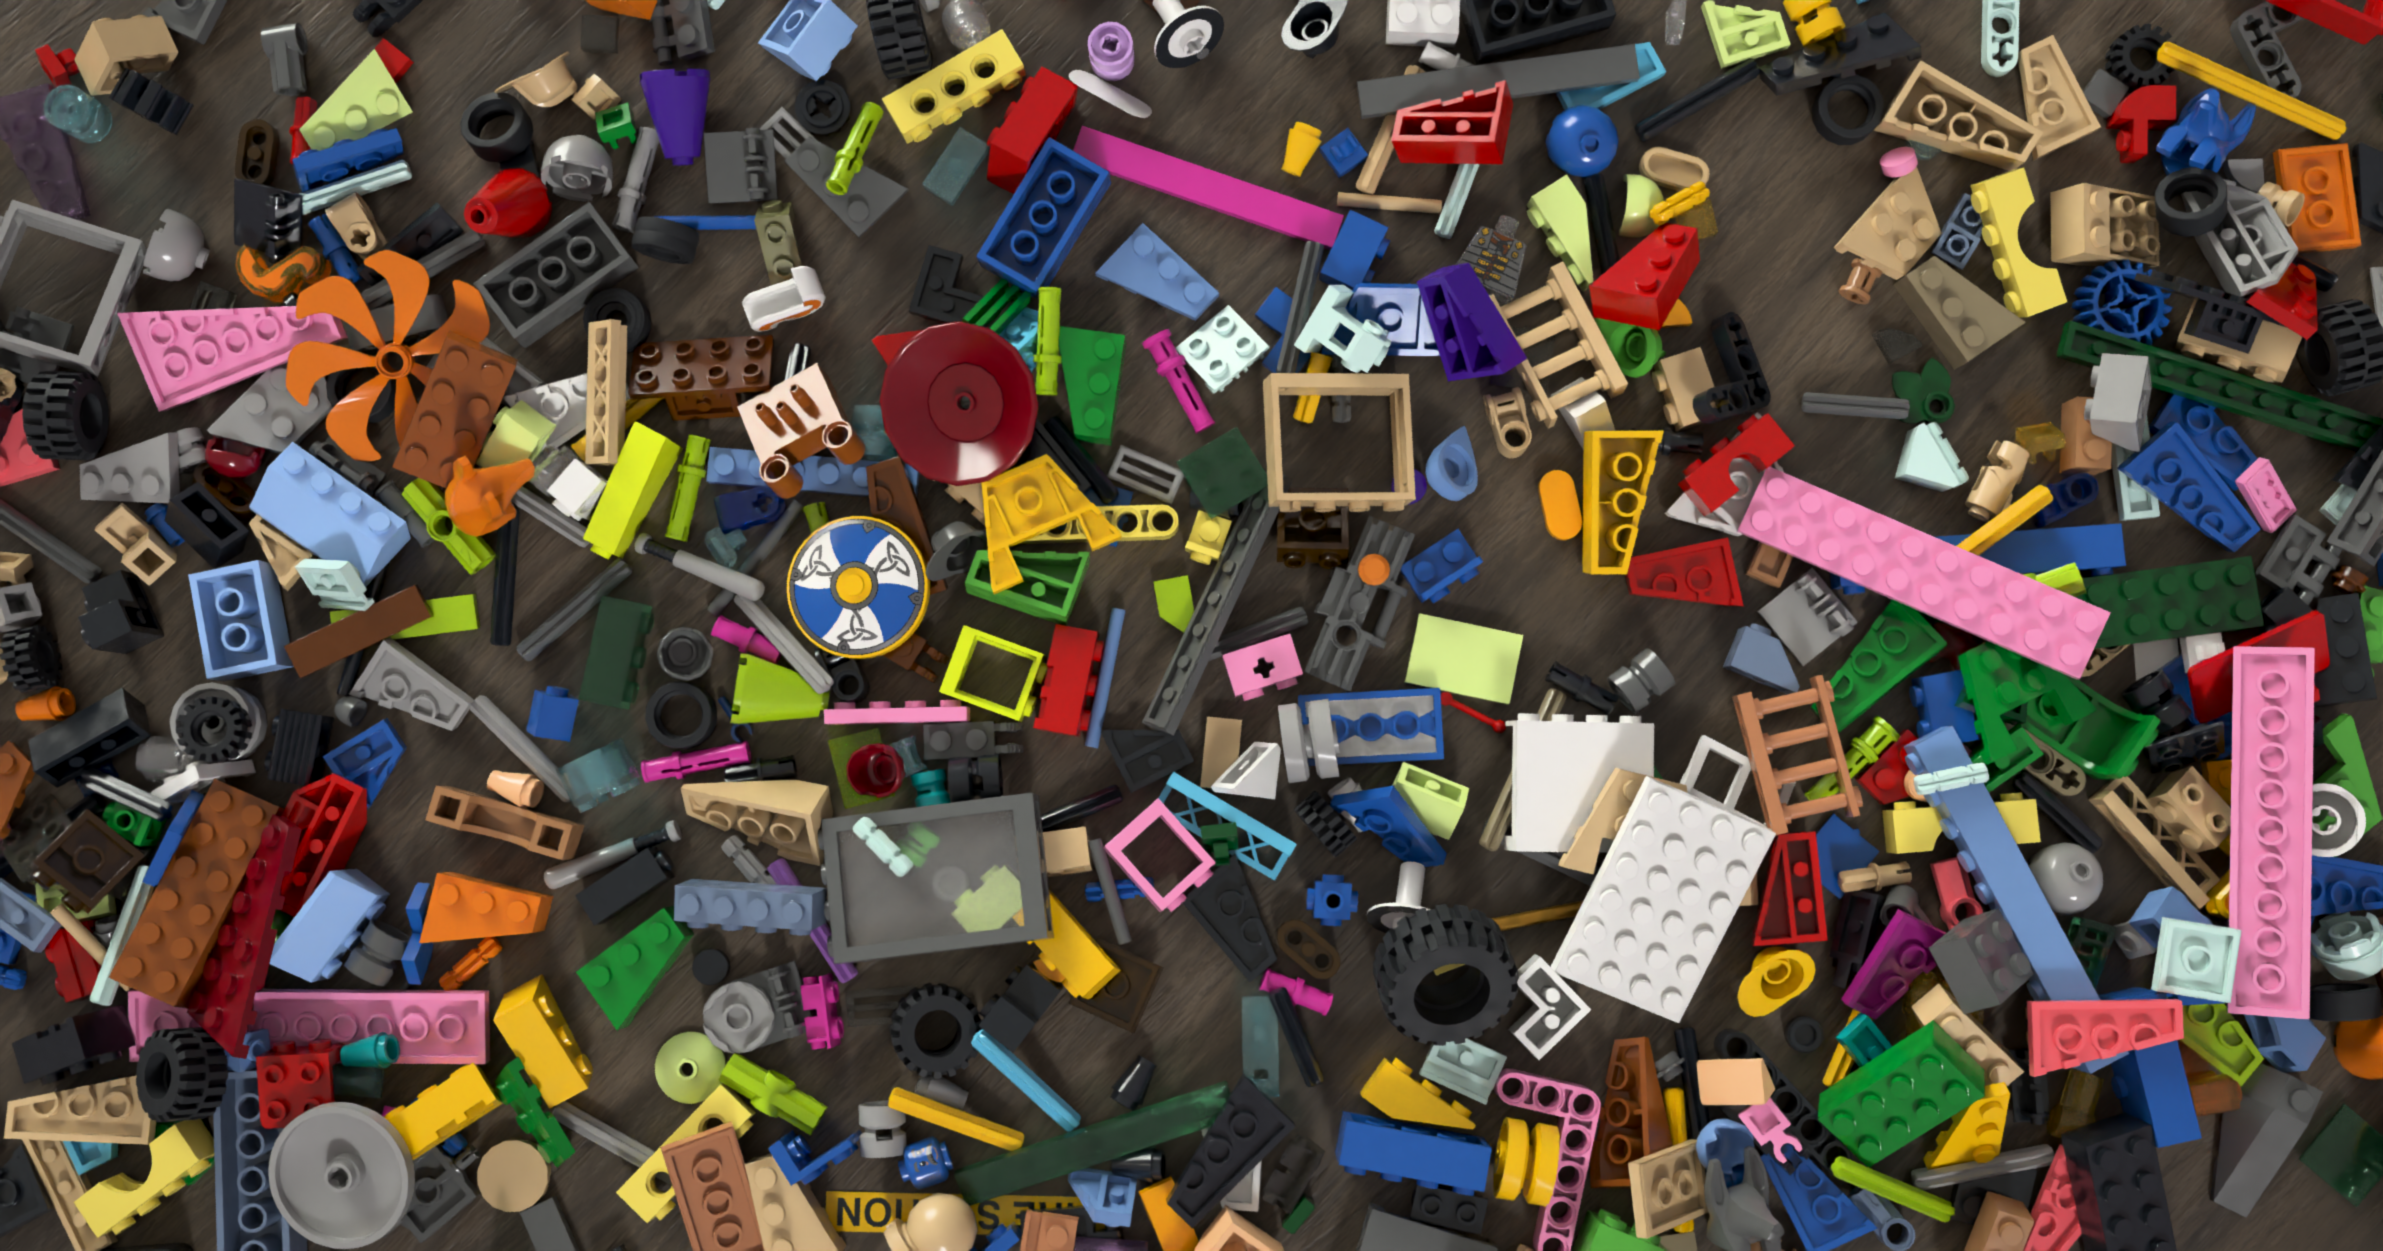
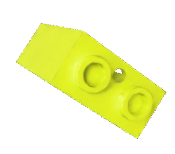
(961, 659)

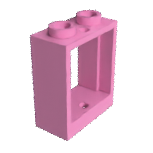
(1136, 827)

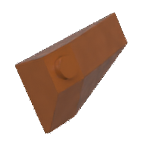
(1632, 1115)

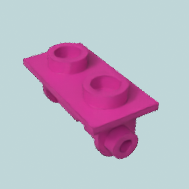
(823, 998)

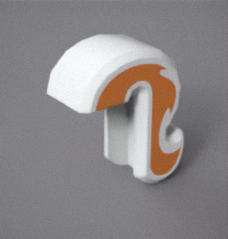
(785, 300)

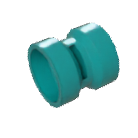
(930, 788)

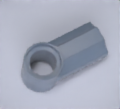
(1883, 1215)

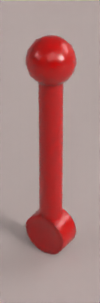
(1498, 725)

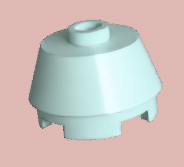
(2349, 945)

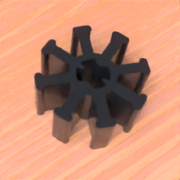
(151, 101)

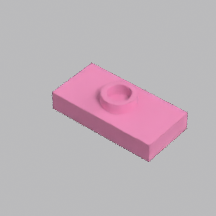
(2265, 495)

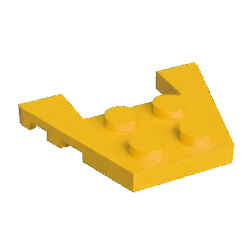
(1031, 503)

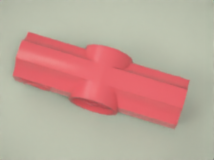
(1953, 889)

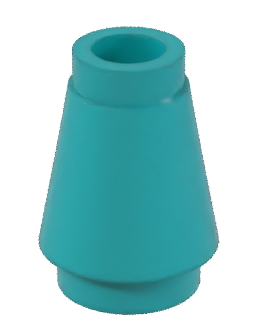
(374, 1051)

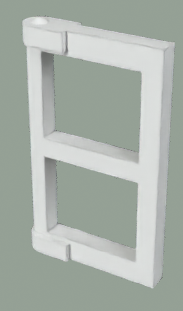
(1696, 763)

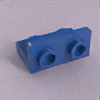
(1441, 566)

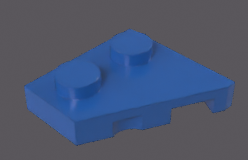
(368, 758)

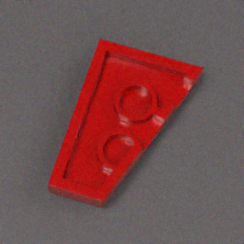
(1687, 573)

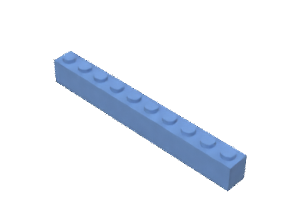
(2003, 875)

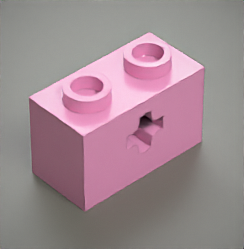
(1278, 652)

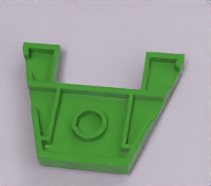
(2349, 771)

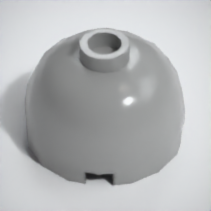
(577, 168)
(176, 248)
(2067, 877)

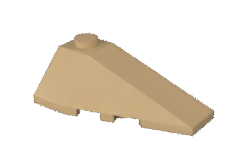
(766, 811)

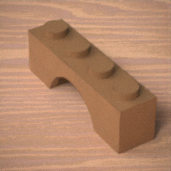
(505, 821)

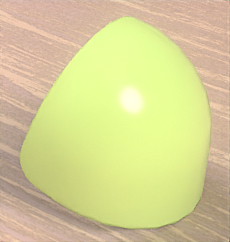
(1641, 198)

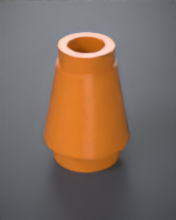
(48, 705)

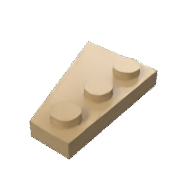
(2053, 97)

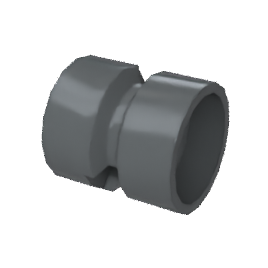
(1644, 678)
(376, 957)

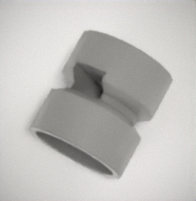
(877, 1116)

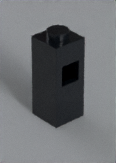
(626, 885)

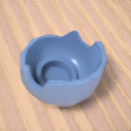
(1725, 1142)

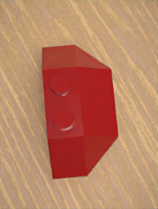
(331, 821)

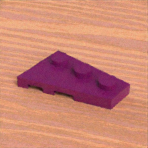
(1893, 964)

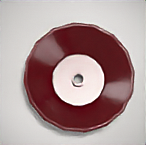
(925, 409)

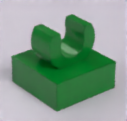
(615, 124)

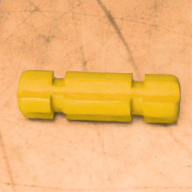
(1679, 203)

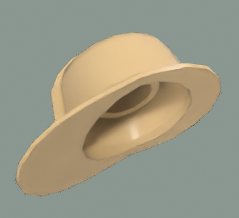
(546, 85)

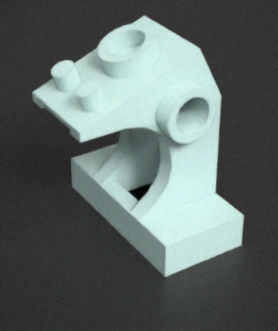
(1366, 347)

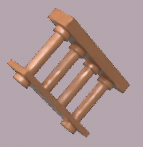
(1769, 779)

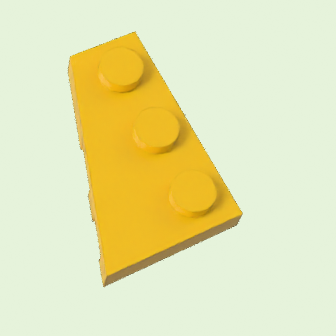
(1974, 1131)

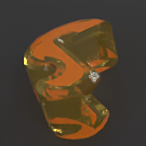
(284, 276)

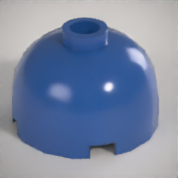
(1582, 141)

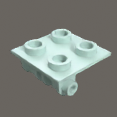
(1222, 349)

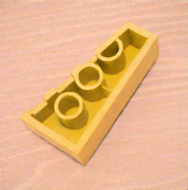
(1614, 494)

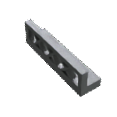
(2362, 522)

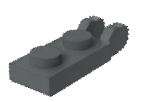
(967, 739)

